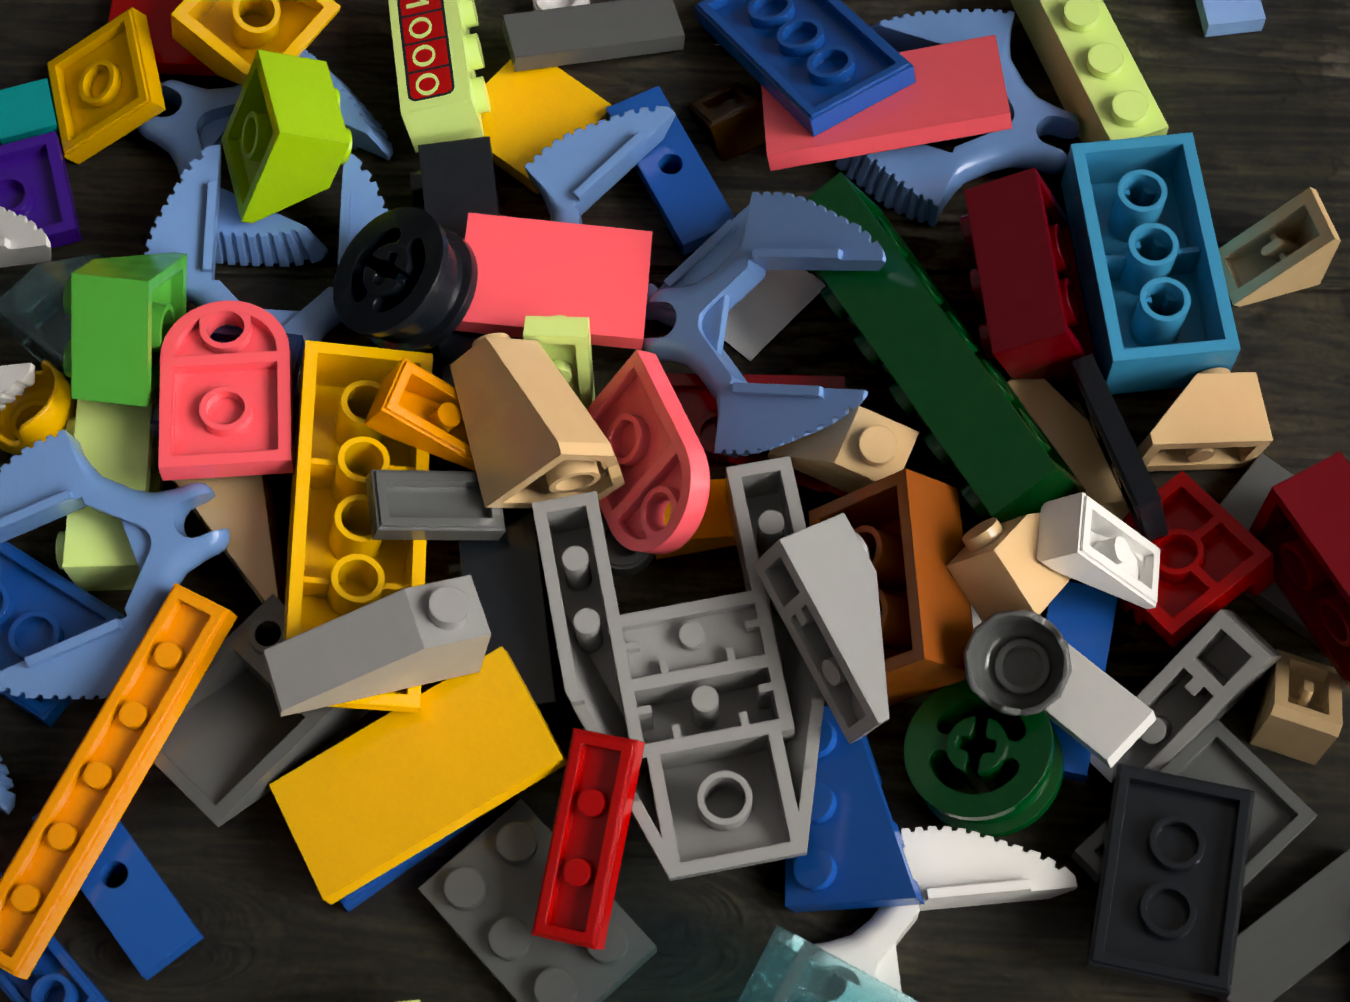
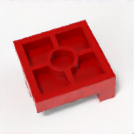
(1202, 561)

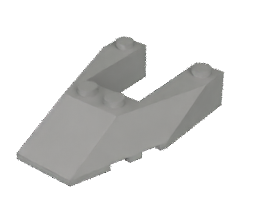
(701, 682)

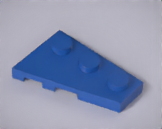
(853, 842)

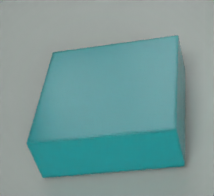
(27, 111)

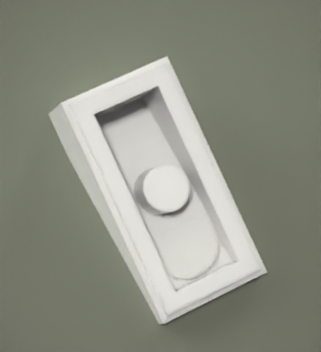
(1098, 549)

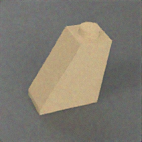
(528, 426)

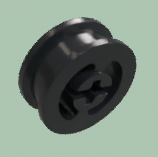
(425, 254)

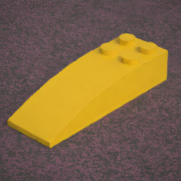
(330, 541)

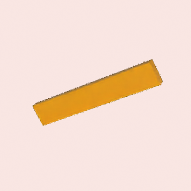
(106, 773)

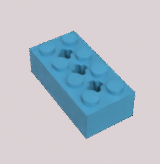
(1148, 262)

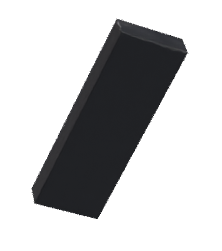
(1118, 448)

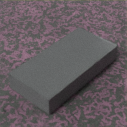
(430, 506)

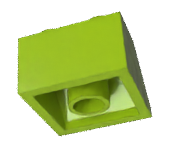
(284, 134)

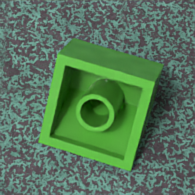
(119, 325)

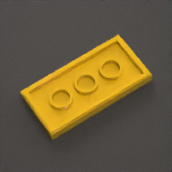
(416, 776)

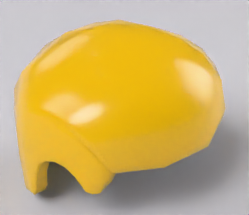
(38, 411)

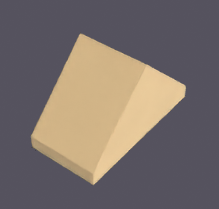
(1280, 251)
(1299, 709)

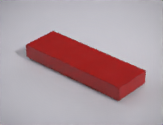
(588, 839)

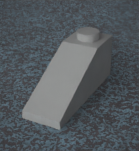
(832, 612)
(382, 647)
(1197, 688)

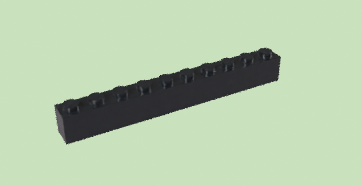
(507, 573)

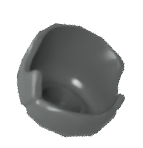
(1017, 662)

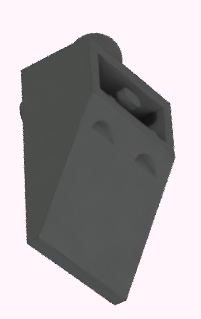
(231, 729)

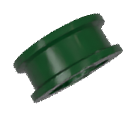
(1019, 774)

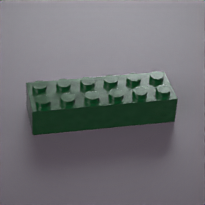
(942, 371)

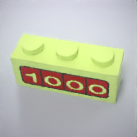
(437, 69)

